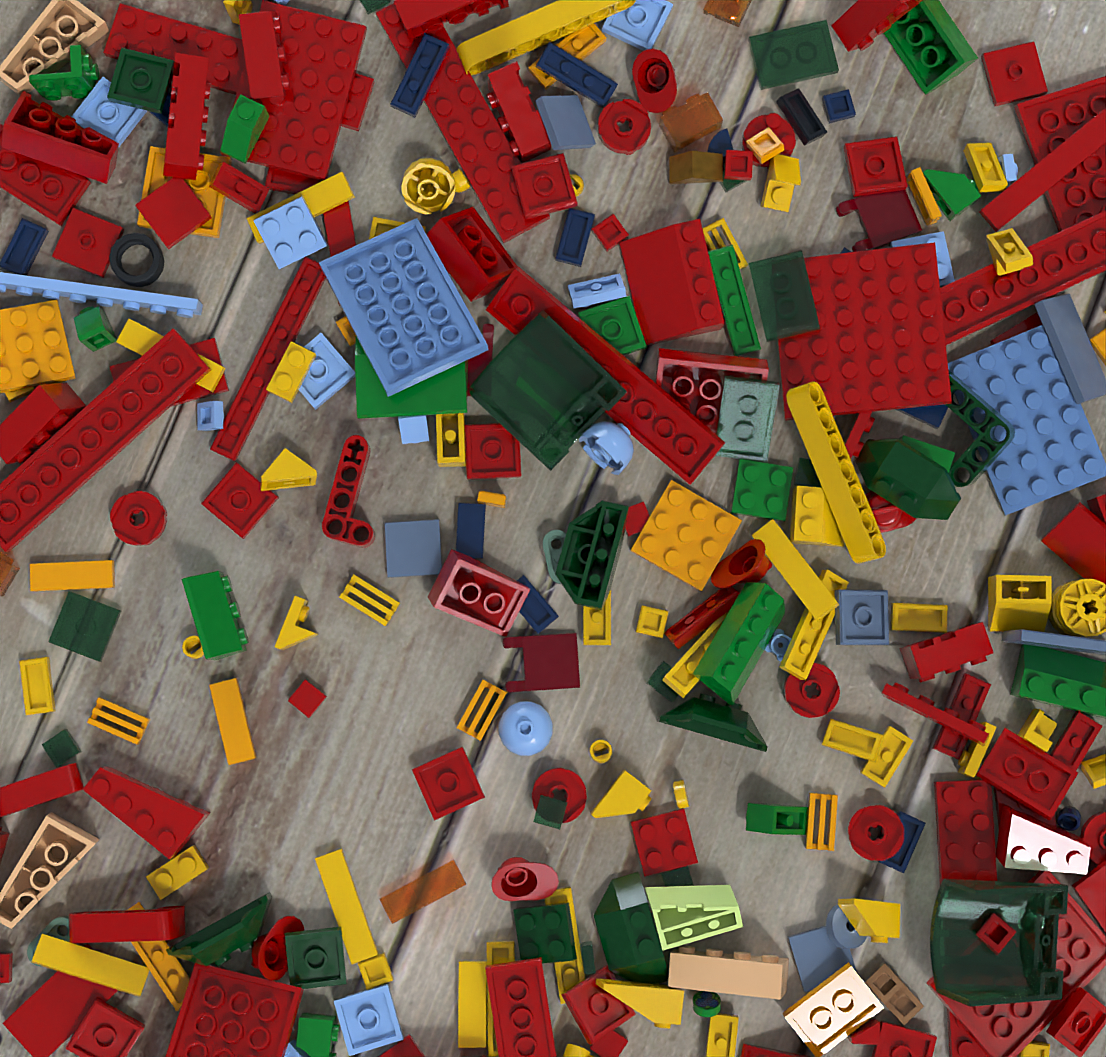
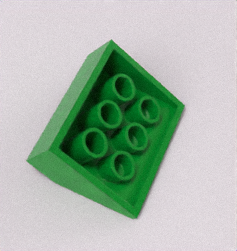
(435, 395)

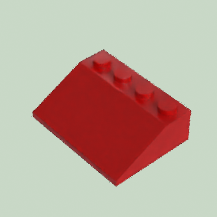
(672, 283)
(698, 379)

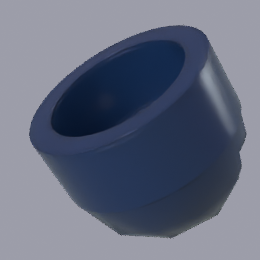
(1069, 818)

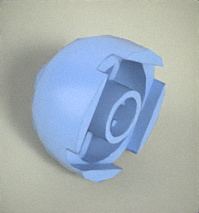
(608, 445)
(525, 728)

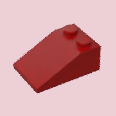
(477, 593)

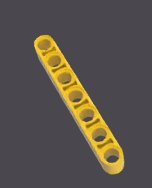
(534, 31)
(836, 472)

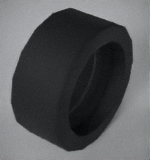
(126, 242)

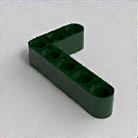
(984, 429)

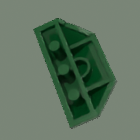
(907, 479)
(592, 553)
(715, 720)
(630, 932)
(225, 935)

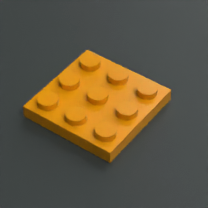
(210, 199)
(33, 347)
(686, 535)

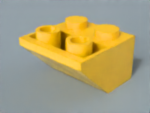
(1018, 602)

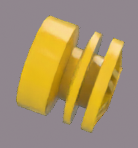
(1068, 613)

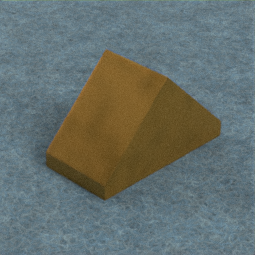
(695, 167)

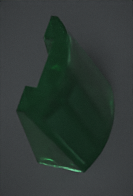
(545, 389)
(1026, 965)

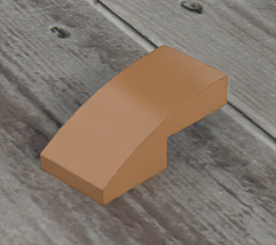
(894, 994)

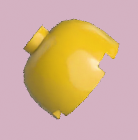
(428, 186)

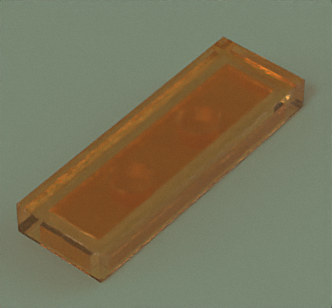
(423, 891)

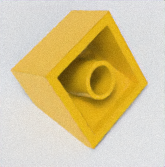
(813, 519)

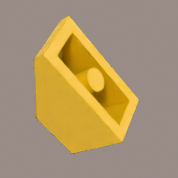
(623, 797)
(873, 918)

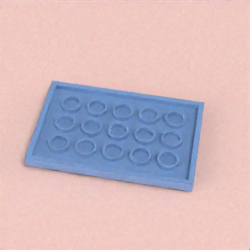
(403, 307)
(1052, 435)

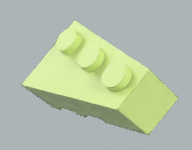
(692, 912)

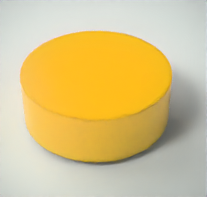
(681, 794)

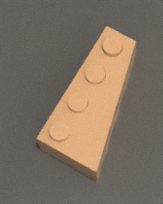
(48, 42)
(45, 861)
(728, 973)

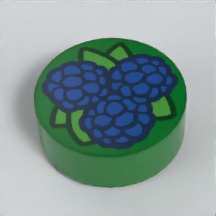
(706, 1003)

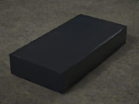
(801, 116)

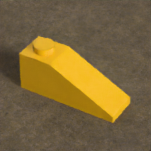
(654, 1001)

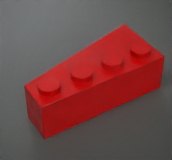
(429, 15)
(186, 117)
(58, 140)
(148, 811)

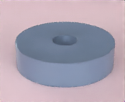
(838, 932)

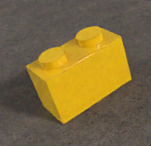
(451, 440)

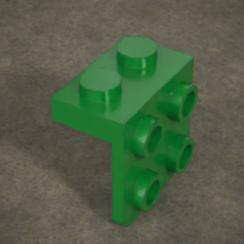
(75, 83)

